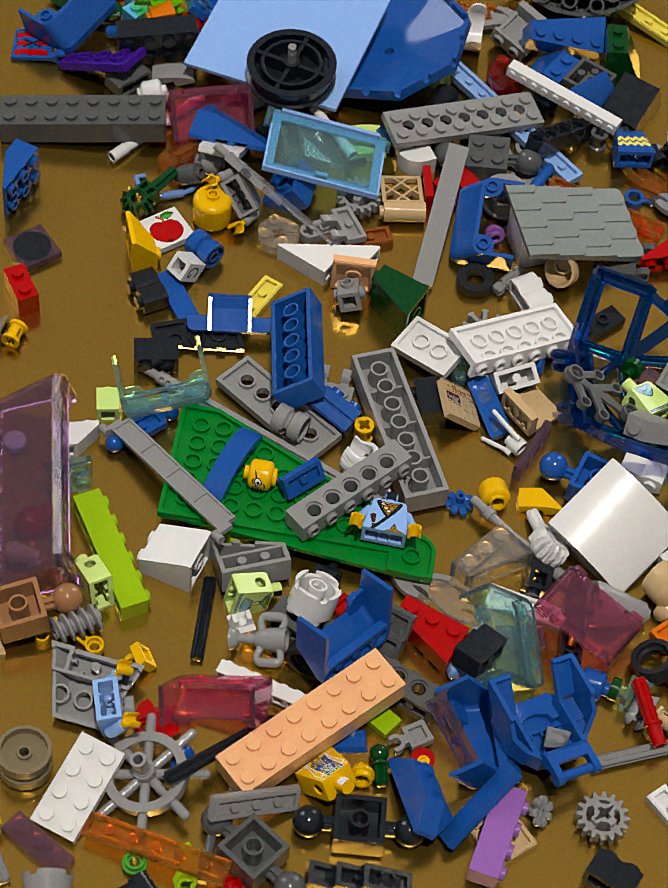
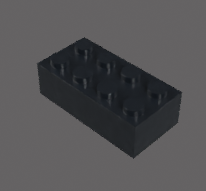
(163, 37)

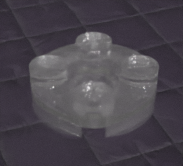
(277, 225)

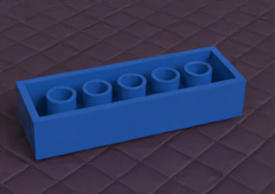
(297, 349)

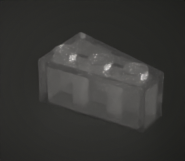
(490, 558)

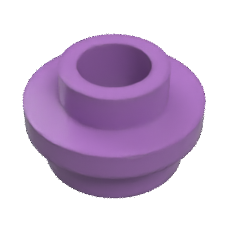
(496, 233)

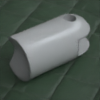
(634, 713)

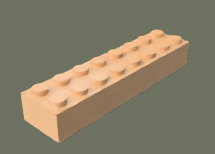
(311, 724)

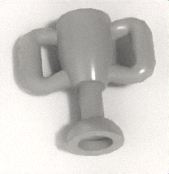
(264, 639)

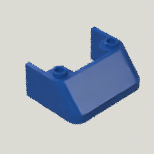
(69, 25)
(466, 243)
(351, 634)
(473, 709)

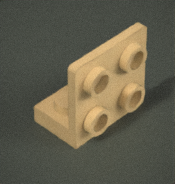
(528, 408)

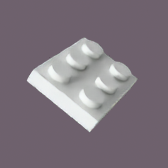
(428, 348)

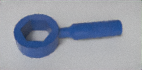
(637, 194)

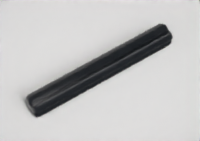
(203, 618)

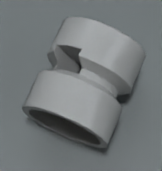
(287, 421)

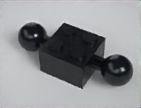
(357, 825)

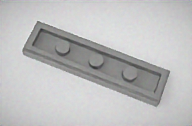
(258, 801)

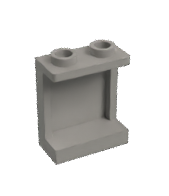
(509, 33)

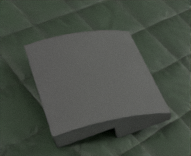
(400, 630)

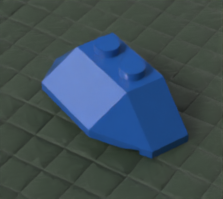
(421, 796)

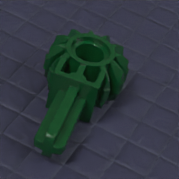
(146, 193)

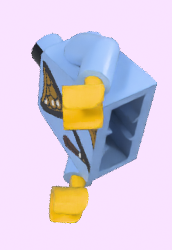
(386, 522)
(109, 702)

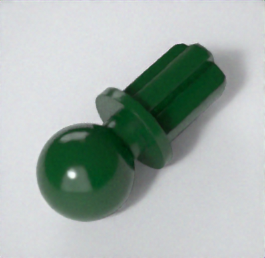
(379, 754)

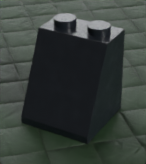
(633, 101)

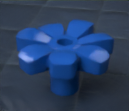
(459, 503)

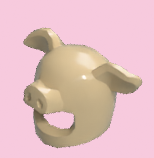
(656, 588)

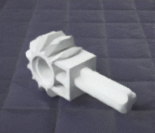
(545, 542)

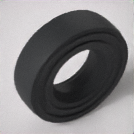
(471, 290)

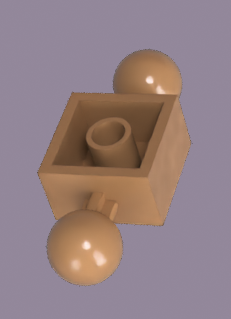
(25, 610)

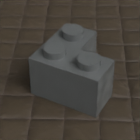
(583, 71)

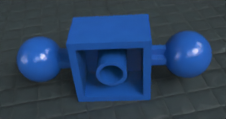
(554, 467)

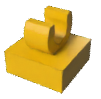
(141, 655)

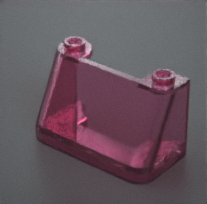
(230, 98)
(589, 616)

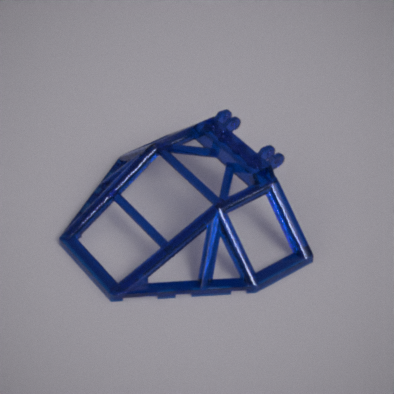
(582, 351)

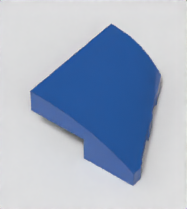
(595, 89)

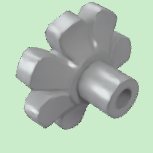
(540, 811)

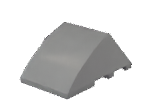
(73, 684)

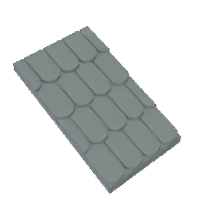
(569, 225)

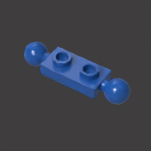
(150, 424)

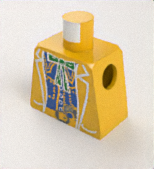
(326, 776)

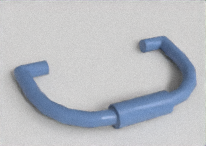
(169, 194)

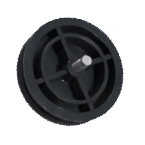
(291, 69)

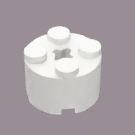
(314, 596)

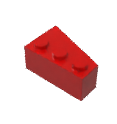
(434, 633)

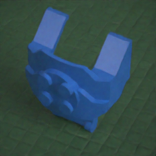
(525, 723)

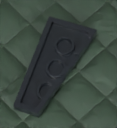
(186, 339)

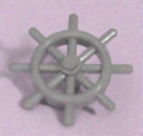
(147, 774)

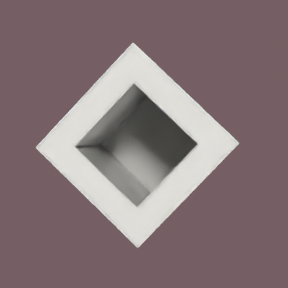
(186, 266)

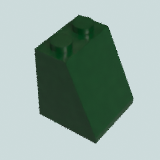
(619, 52)
(397, 298)

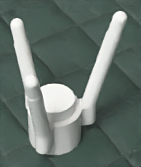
(514, 443)

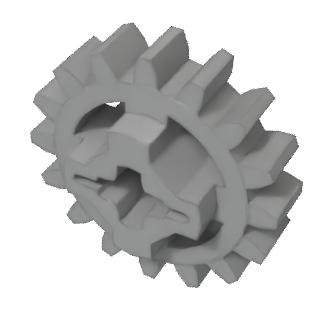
(359, 204)
(599, 808)

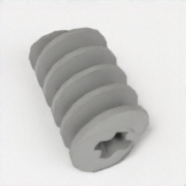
(76, 623)

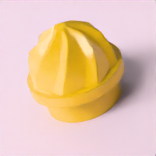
(363, 774)

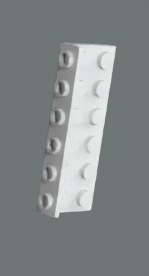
(512, 339)

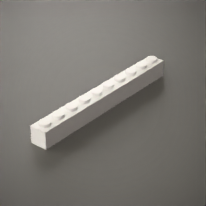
(563, 97)
(281, 693)

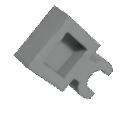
(412, 736)

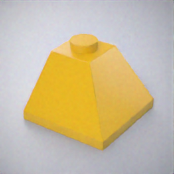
(140, 245)

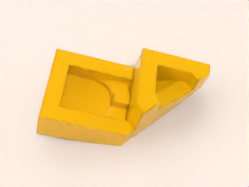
(539, 499)

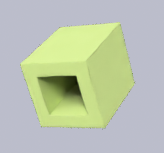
(107, 404)

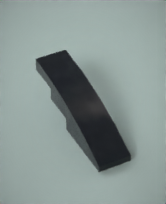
(353, 876)

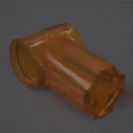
(180, 156)

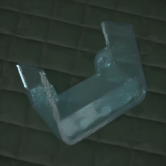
(142, 403)
(514, 619)

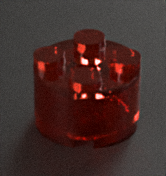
(497, 79)

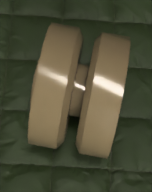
(25, 757)

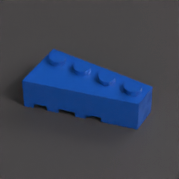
(574, 35)

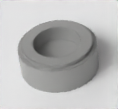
(129, 704)

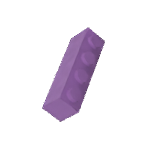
(495, 839)

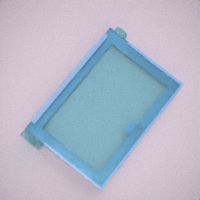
(324, 152)

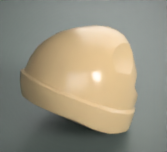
(561, 272)

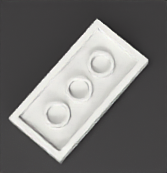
(78, 787)

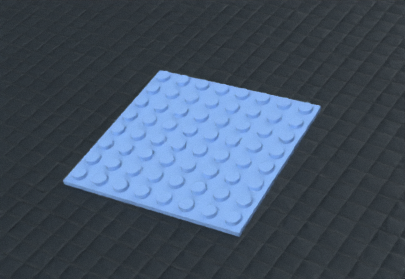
(240, 23)

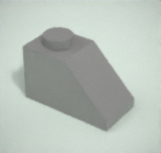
(647, 427)

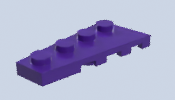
(102, 61)

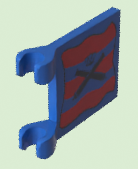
(33, 49)

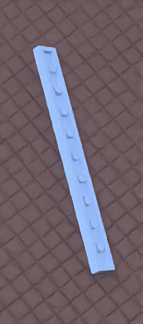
(476, 89)

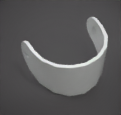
(477, 18)

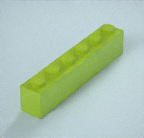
(106, 542)

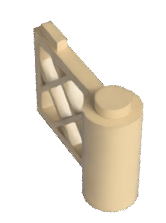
(402, 208)

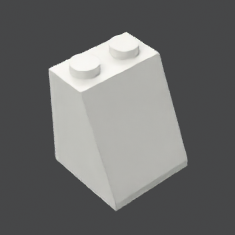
(175, 555)

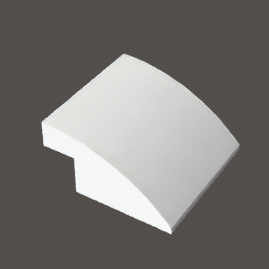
(613, 526)

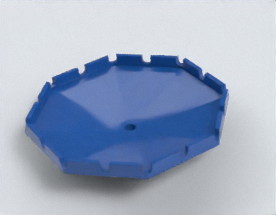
(411, 49)

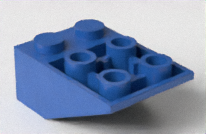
(19, 174)

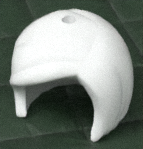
(355, 453)

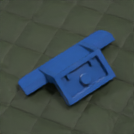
(229, 315)

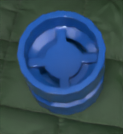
(204, 247)

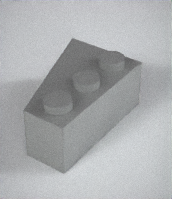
(250, 558)

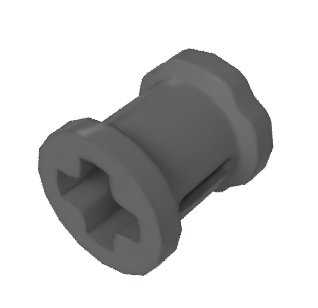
(594, 143)

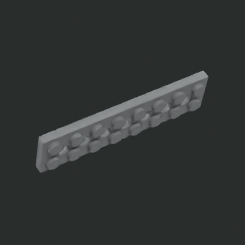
(457, 128)

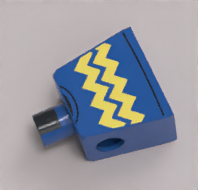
(631, 149)

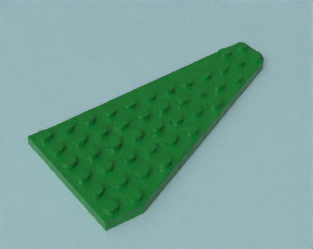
(261, 513)

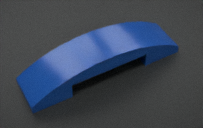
(230, 461)

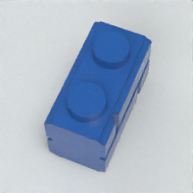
(337, 410)

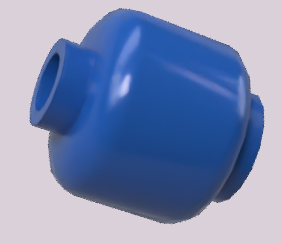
(599, 682)

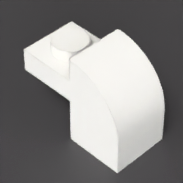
(411, 159)

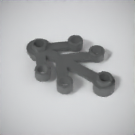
(578, 378)

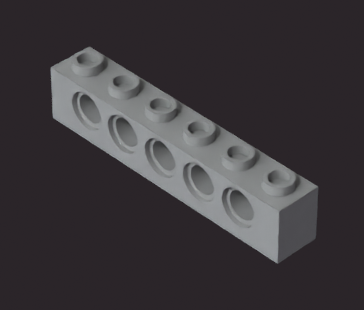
(336, 491)

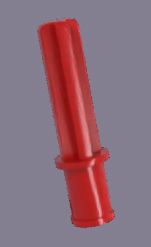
(649, 713)

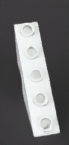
(317, 259)

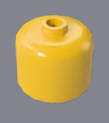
(211, 208)

